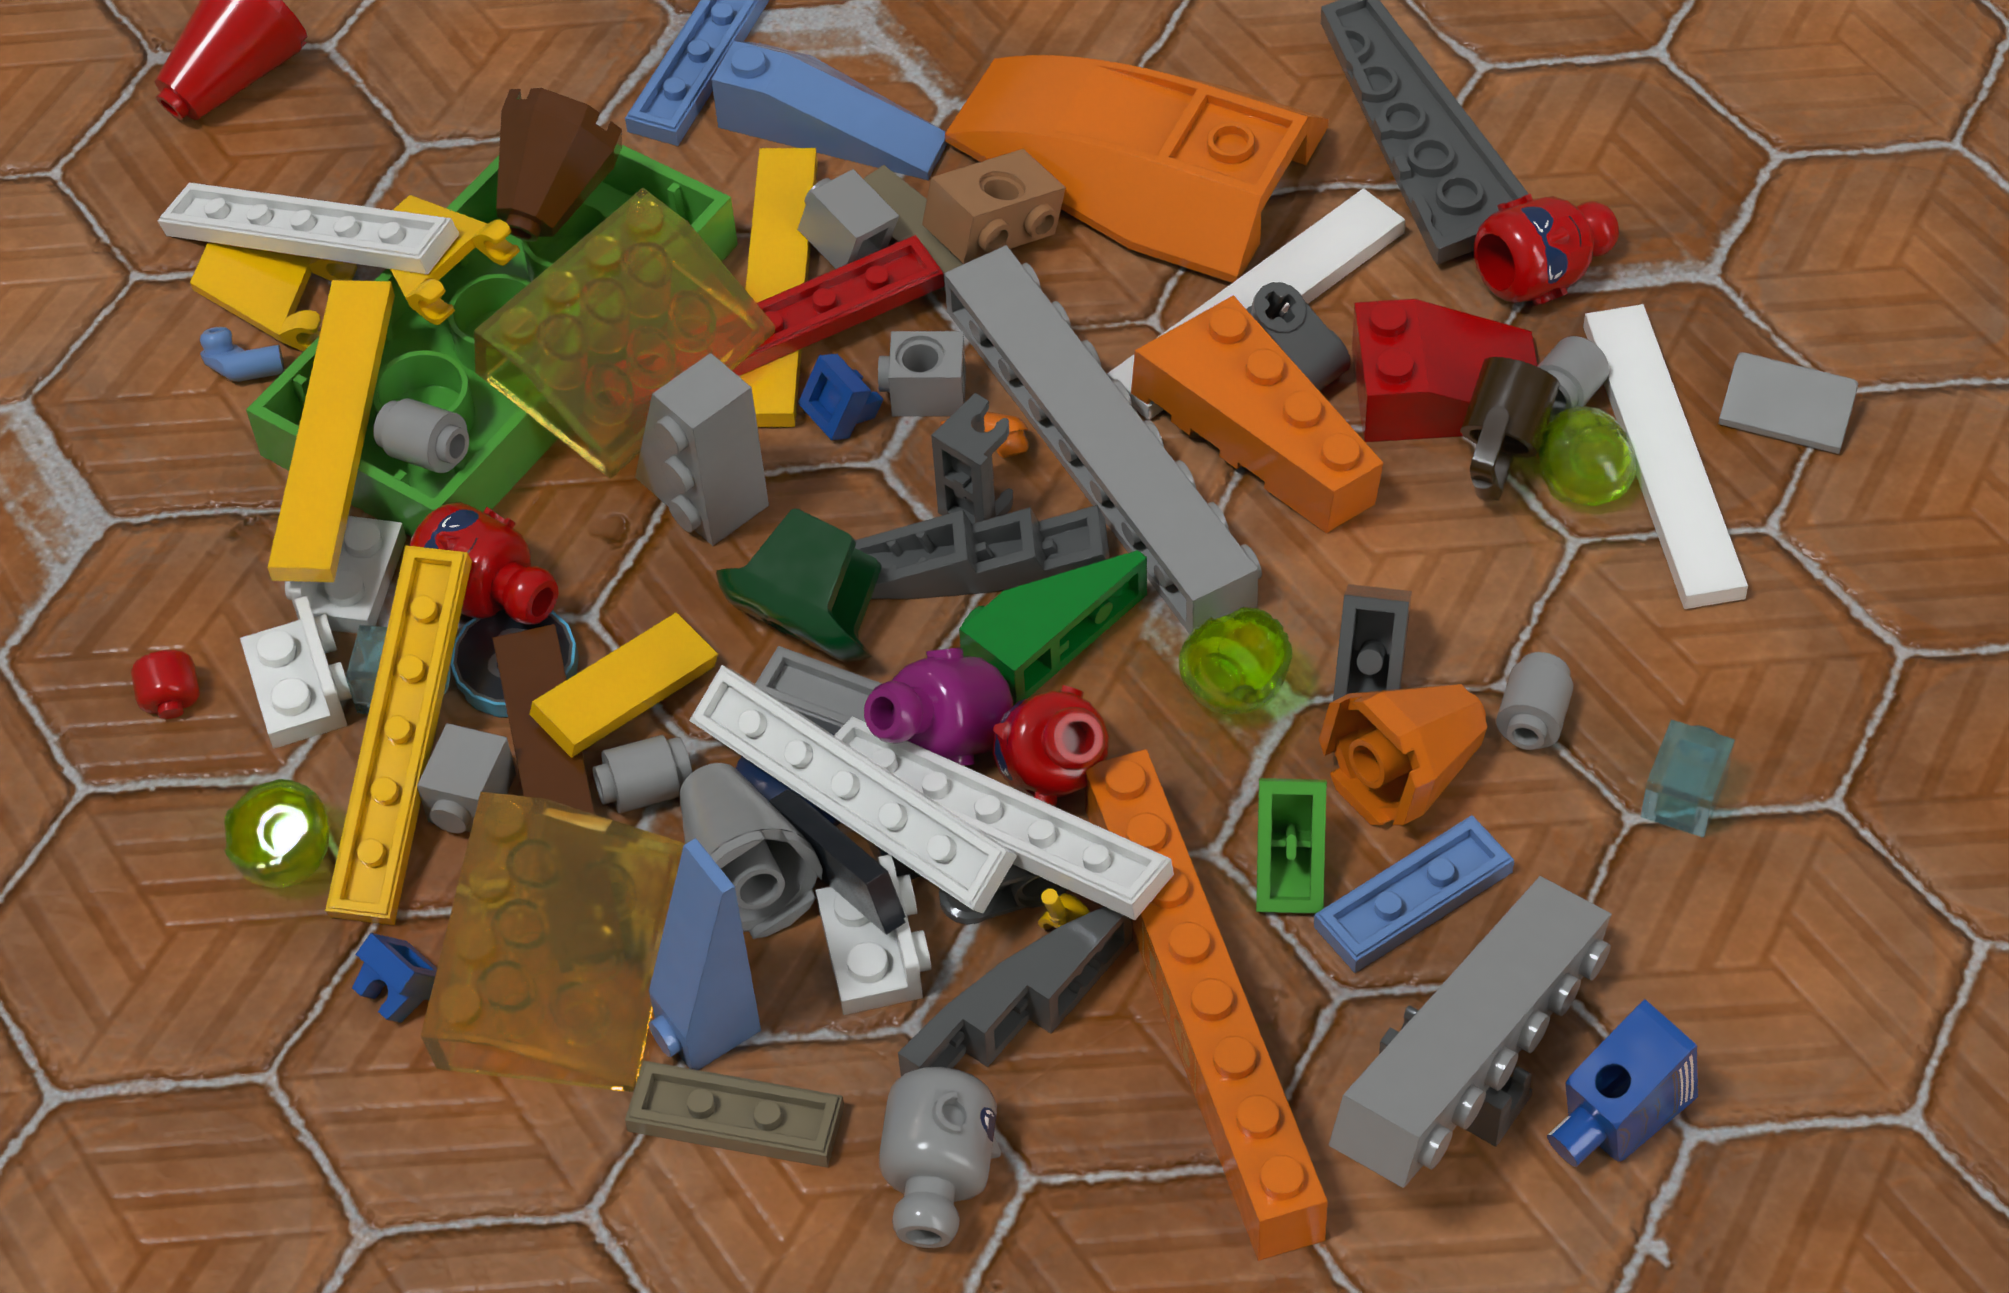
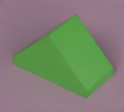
(1291, 845)

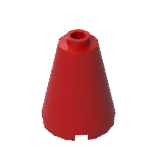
(226, 51)

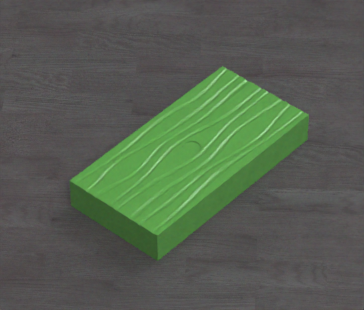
(439, 360)

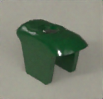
(807, 585)

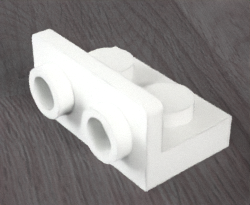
(362, 576)
(293, 678)
(866, 963)

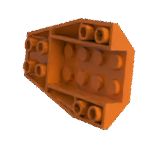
(1143, 151)

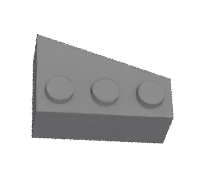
(704, 450)

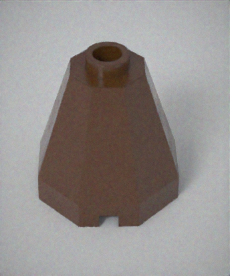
(549, 160)

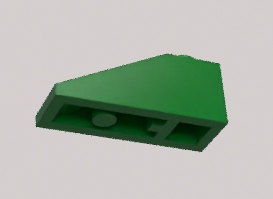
(1050, 621)

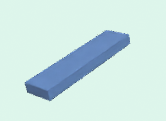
(685, 73)

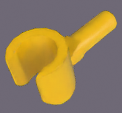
(1060, 909)

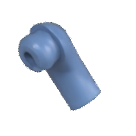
(236, 363)

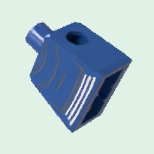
(1627, 1088)

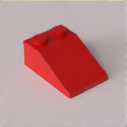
(1422, 365)

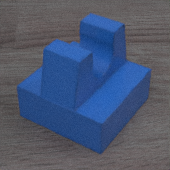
(838, 397)
(398, 966)

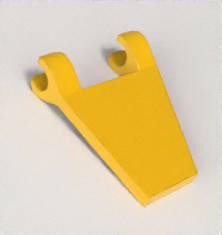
(266, 288)
(425, 290)

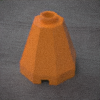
(1401, 747)

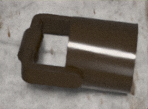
(1506, 419)

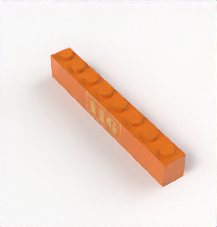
(1212, 1021)

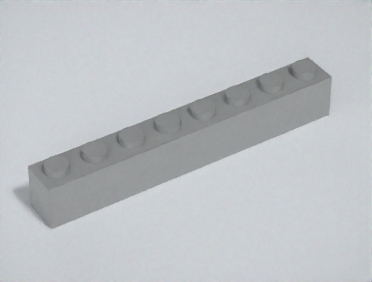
(1102, 439)

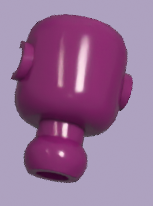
(941, 705)

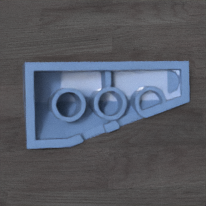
(813, 105)
(702, 967)

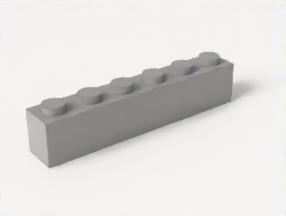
(1471, 1033)

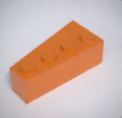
(1261, 411)

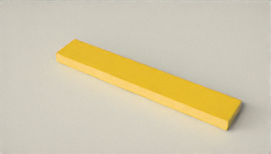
(777, 263)
(331, 432)
(399, 736)

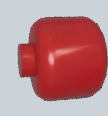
(165, 683)

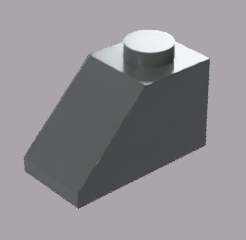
(1372, 640)

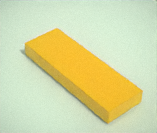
(623, 684)

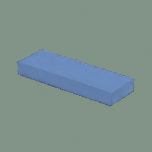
(1413, 893)

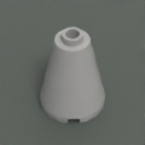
(752, 847)

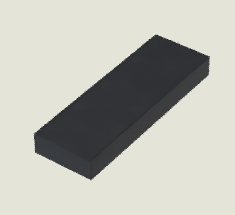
(845, 864)

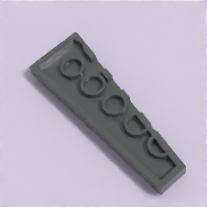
(1427, 138)

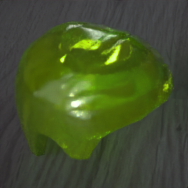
(1585, 457)
(1236, 661)
(277, 834)

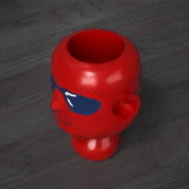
(1541, 246)
(500, 563)
(1050, 744)

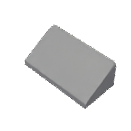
(1788, 402)

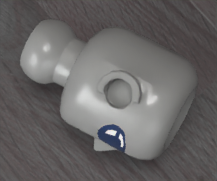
(936, 1150)

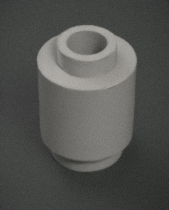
(1579, 369)
(421, 434)
(1535, 701)
(642, 773)

